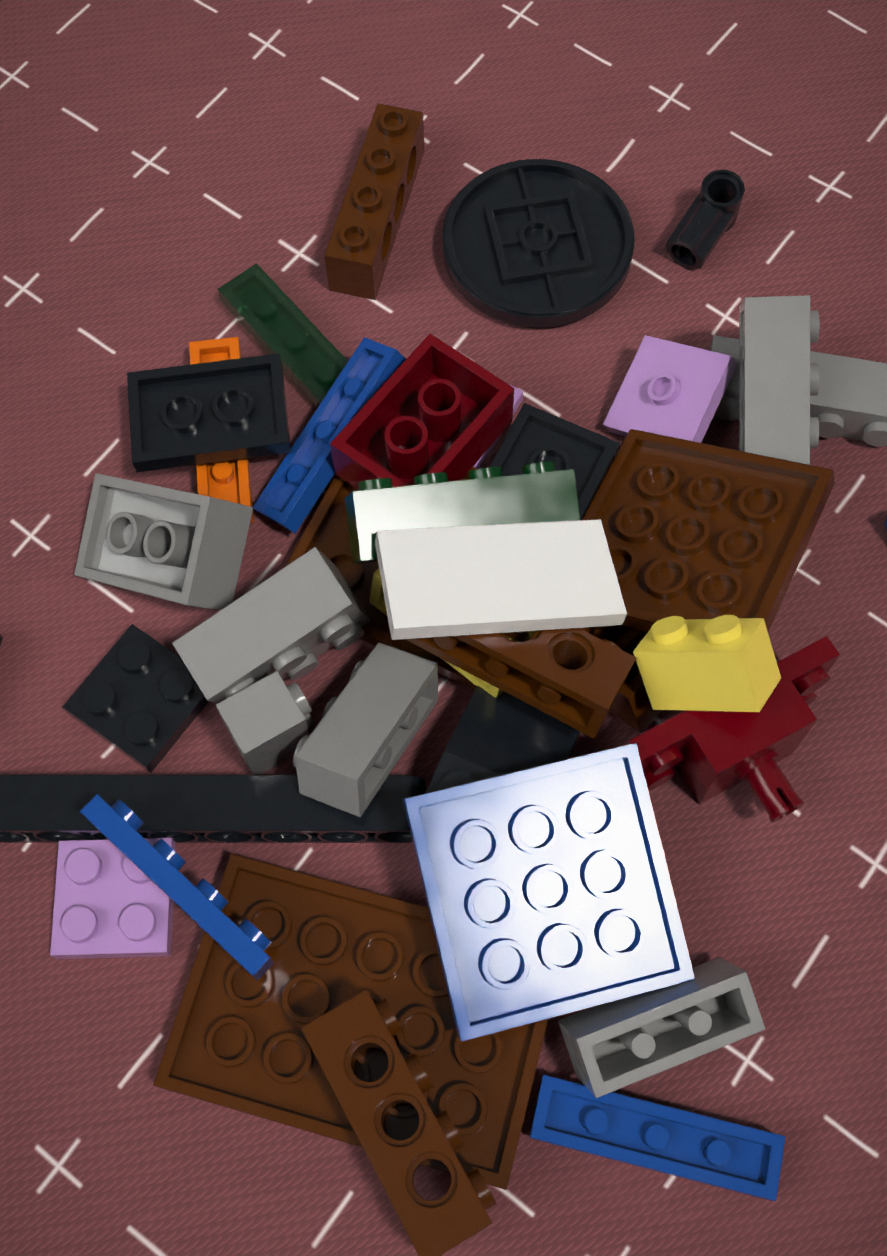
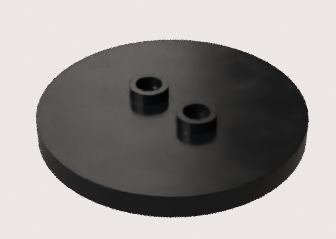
(537, 243)

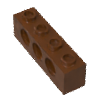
(375, 202)
(533, 670)
(336, 1043)

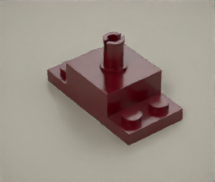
(727, 747)

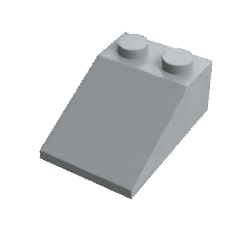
(163, 542)

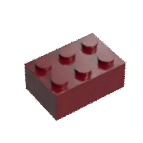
(425, 419)

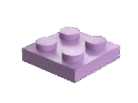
(107, 905)

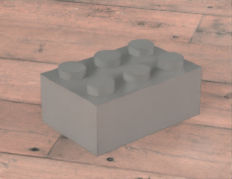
(274, 628)

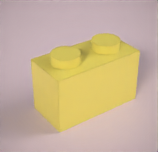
(708, 664)

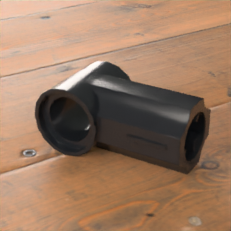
(706, 219)

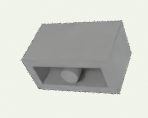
(267, 721)

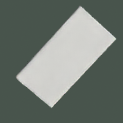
(498, 579)

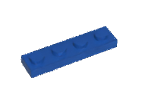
(310, 464)
(199, 902)
(659, 1138)

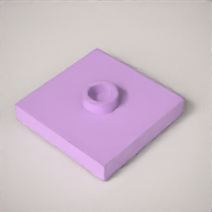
(670, 390)

